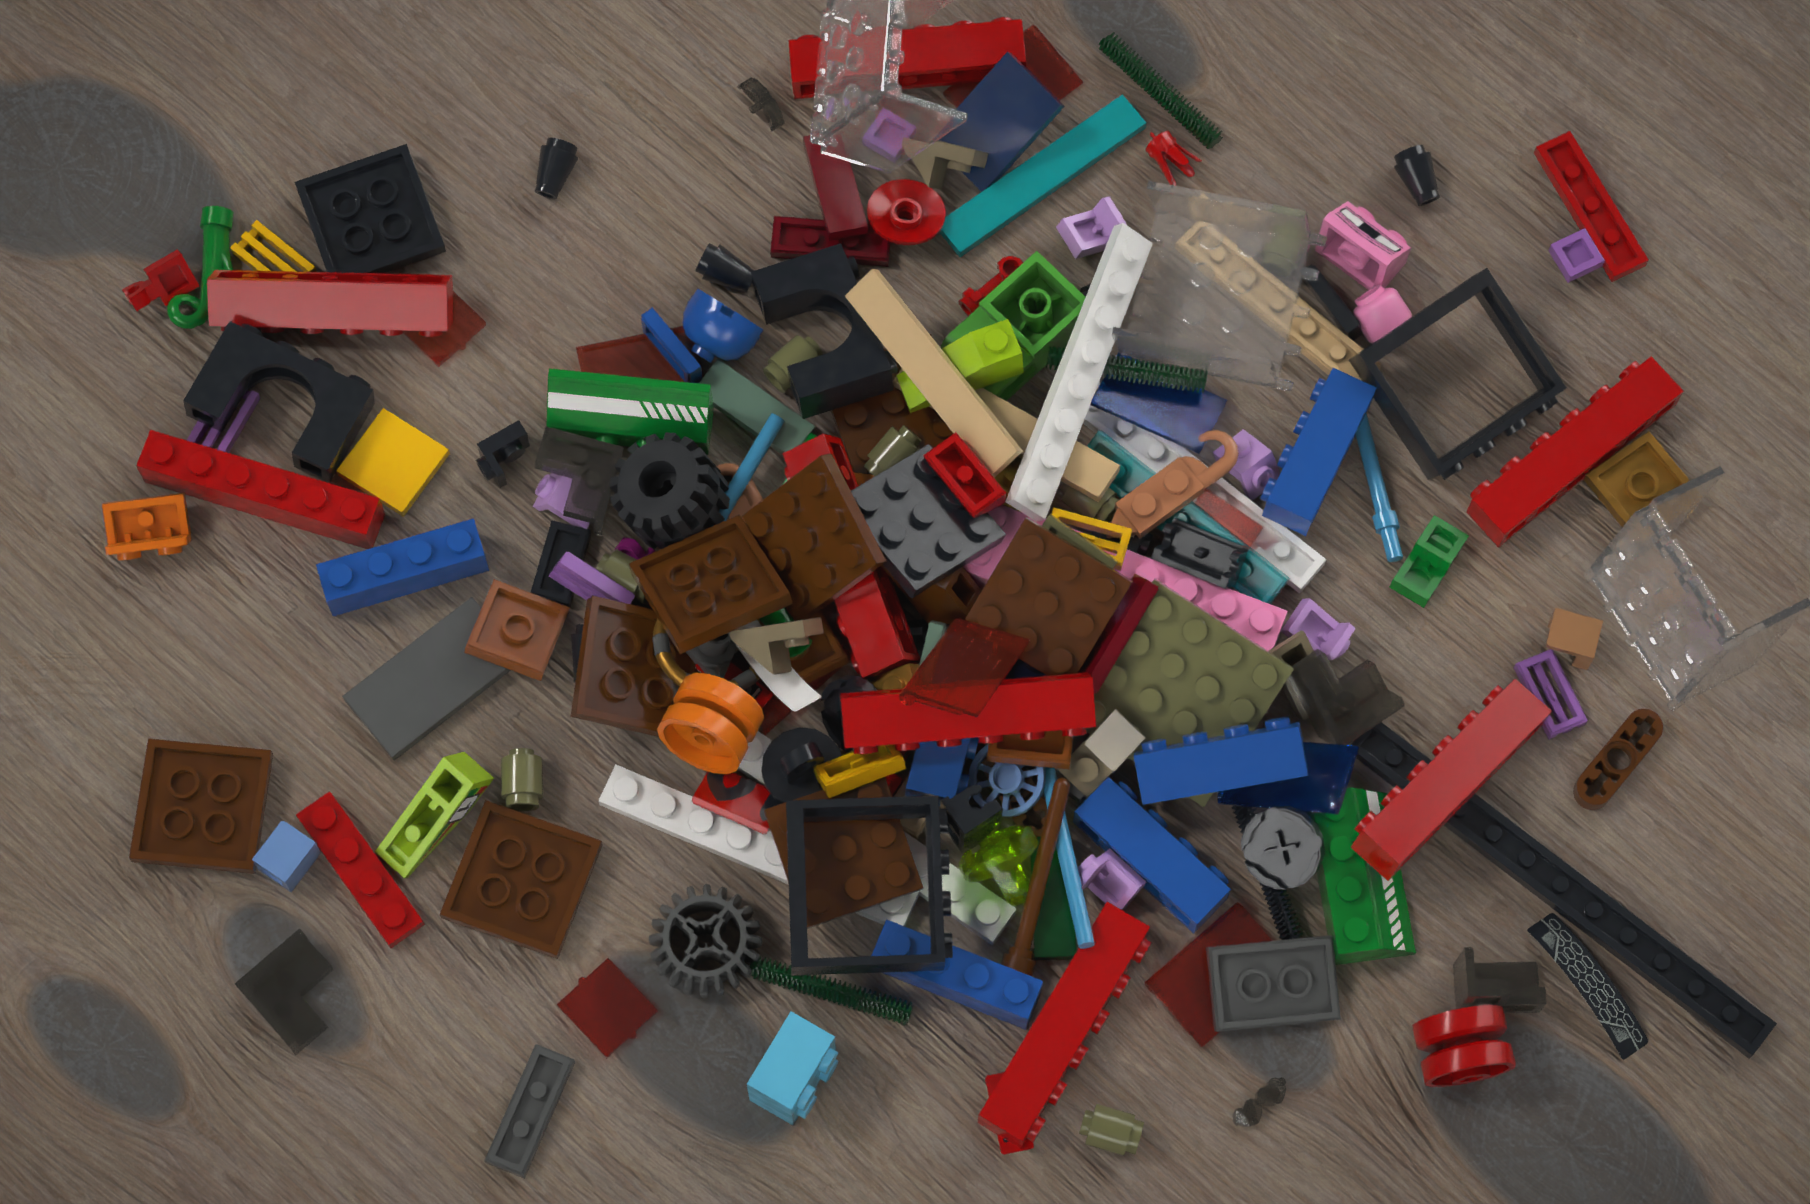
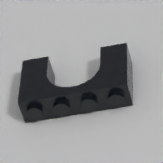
(820, 283)
(247, 358)

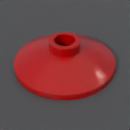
(910, 201)

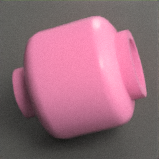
(1380, 312)

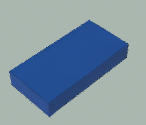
(670, 347)

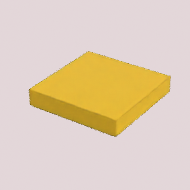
(393, 462)

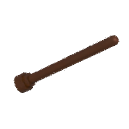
(1019, 955)

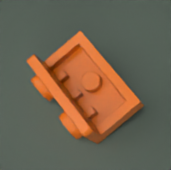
(146, 525)

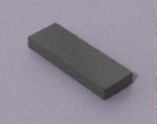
(529, 1111)

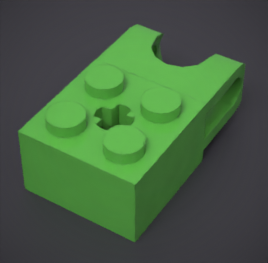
(1030, 288)

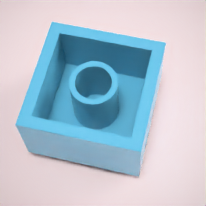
(792, 1069)

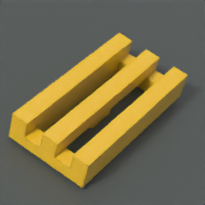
(250, 239)
(1101, 527)
(858, 769)

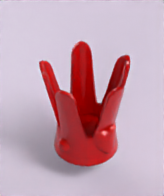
(1165, 147)

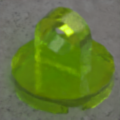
(1001, 859)

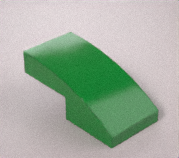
(1429, 561)

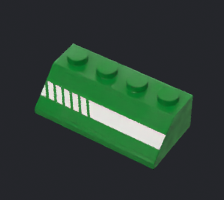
(628, 408)
(1359, 904)

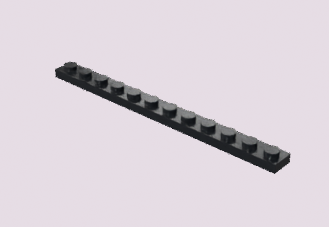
(1581, 902)

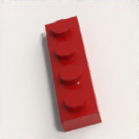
(1591, 205)
(360, 869)

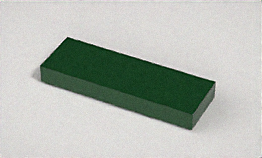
(1054, 930)

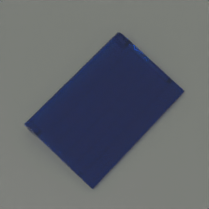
(1161, 410)
(1318, 792)

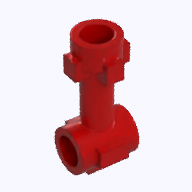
(971, 298)

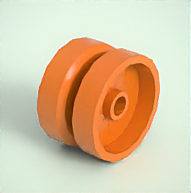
(710, 723)

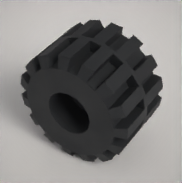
(668, 490)

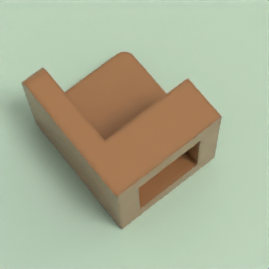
(1574, 635)

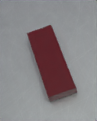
(836, 193)
(801, 236)
(1119, 630)

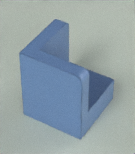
(286, 856)

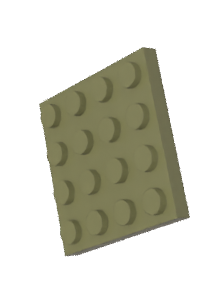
(1188, 675)

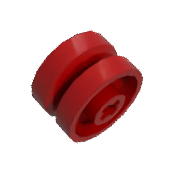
(1463, 1046)

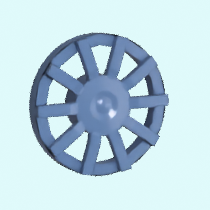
(1008, 781)

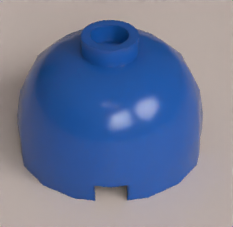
(717, 329)

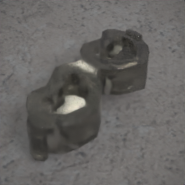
(763, 100)
(1267, 1096)

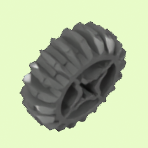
(716, 927)

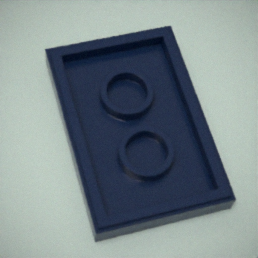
(1003, 118)

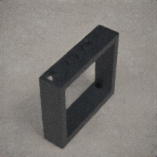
(1518, 339)
(937, 865)

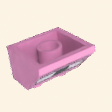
(1362, 246)

